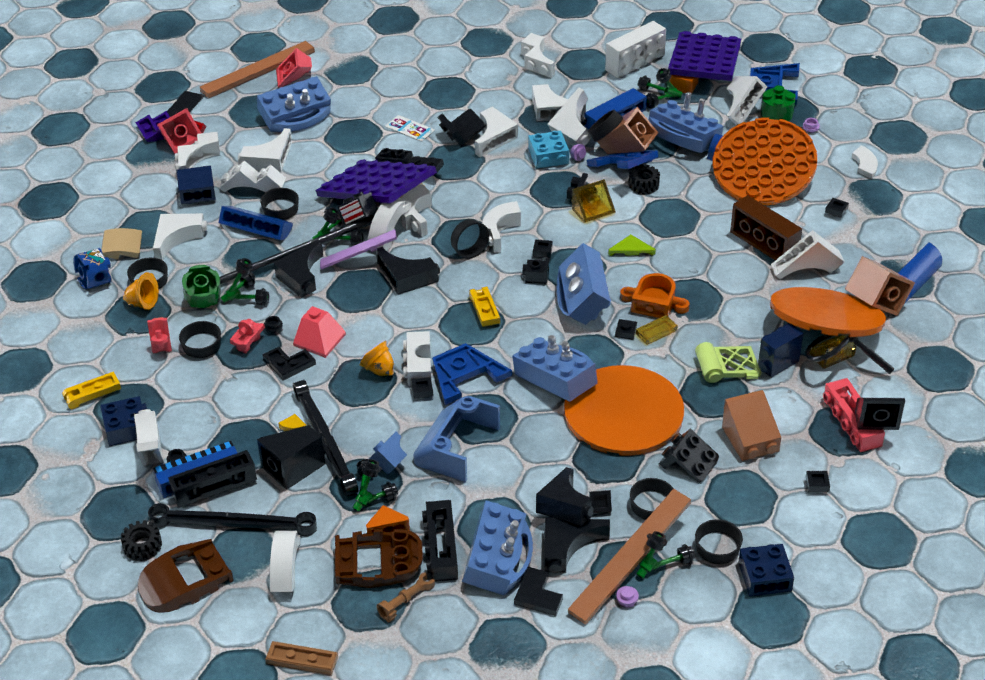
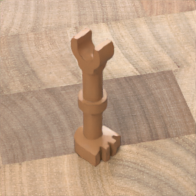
(387, 609)

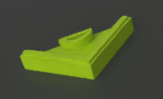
(631, 246)

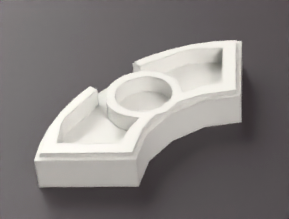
(866, 160)

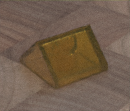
(592, 201)
(845, 353)

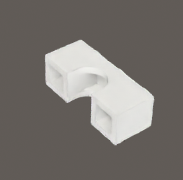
(417, 356)

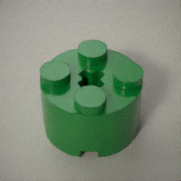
(778, 104)
(201, 286)

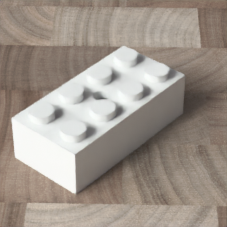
(635, 49)

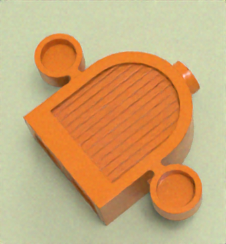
(654, 296)

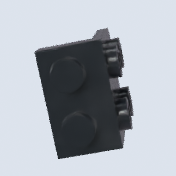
(463, 127)
(691, 454)

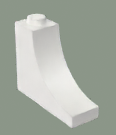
(746, 93)
(547, 103)
(569, 119)
(498, 131)
(267, 154)
(177, 229)
(808, 253)
(148, 438)

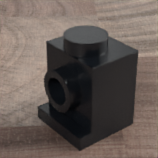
(536, 271)

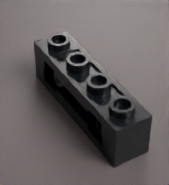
(212, 479)
(445, 566)

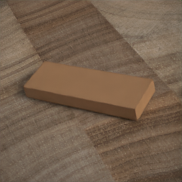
(301, 658)

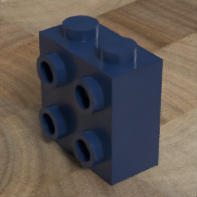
(196, 184)
(780, 349)
(120, 419)
(766, 570)

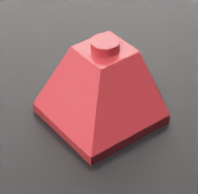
(293, 68)
(179, 130)
(318, 332)

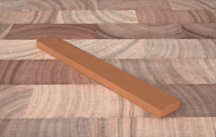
(252, 71)
(628, 557)

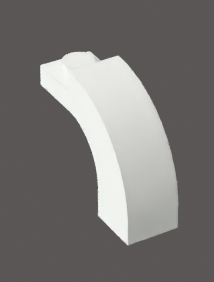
(420, 199)
(387, 217)
(500, 218)
(283, 561)

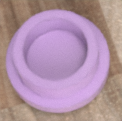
(811, 125)
(578, 152)
(627, 596)

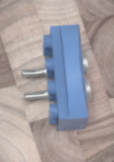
(683, 126)

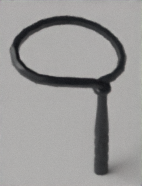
(870, 353)

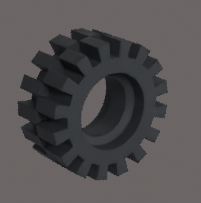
(644, 179)
(144, 549)

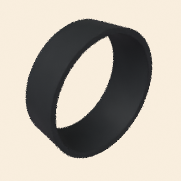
(605, 125)
(276, 194)
(479, 245)
(147, 264)
(197, 328)
(647, 484)
(719, 526)

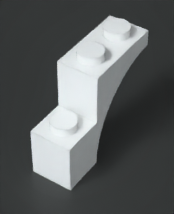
(534, 60)
(205, 147)
(247, 176)

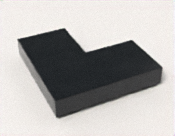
(288, 366)
(534, 596)

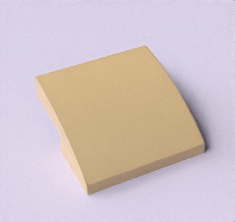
(121, 242)

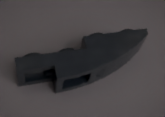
(407, 157)

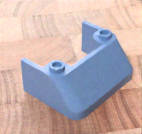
(435, 447)

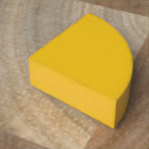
(291, 423)

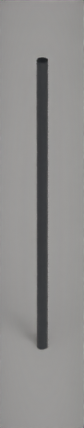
(324, 238)

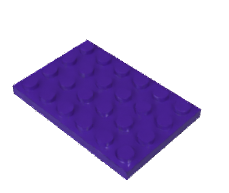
(705, 56)
(383, 179)

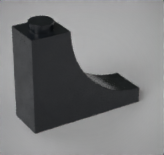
(295, 268)
(407, 273)
(562, 501)
(565, 538)

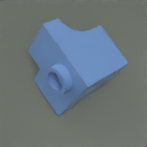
(389, 453)

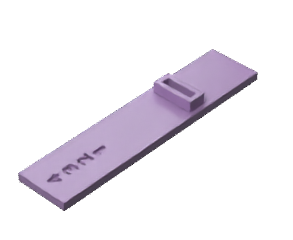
(370, 244)

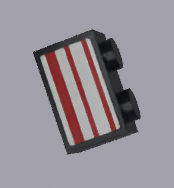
(357, 208)

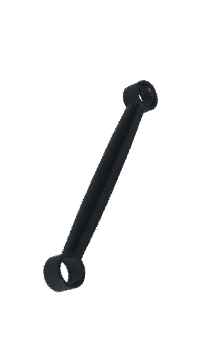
(347, 479)
(233, 519)

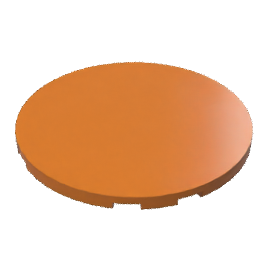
(765, 161)
(827, 311)
(626, 411)

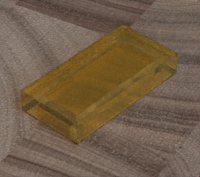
(656, 329)

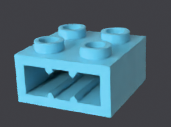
(548, 149)

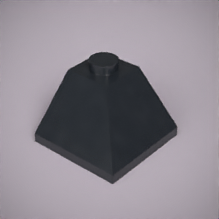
(879, 413)

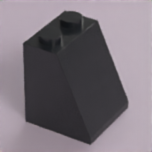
(292, 454)

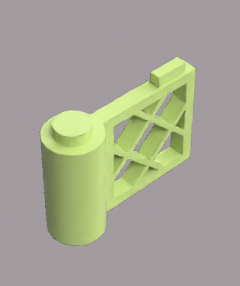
(714, 364)

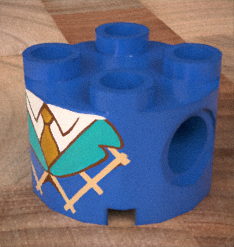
(92, 268)

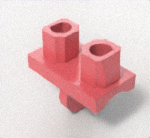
(246, 334)
(159, 335)

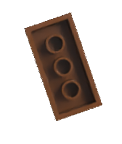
(763, 227)

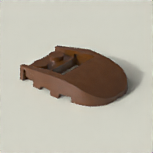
(399, 557)
(165, 588)

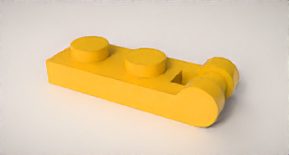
(484, 306)
(91, 389)

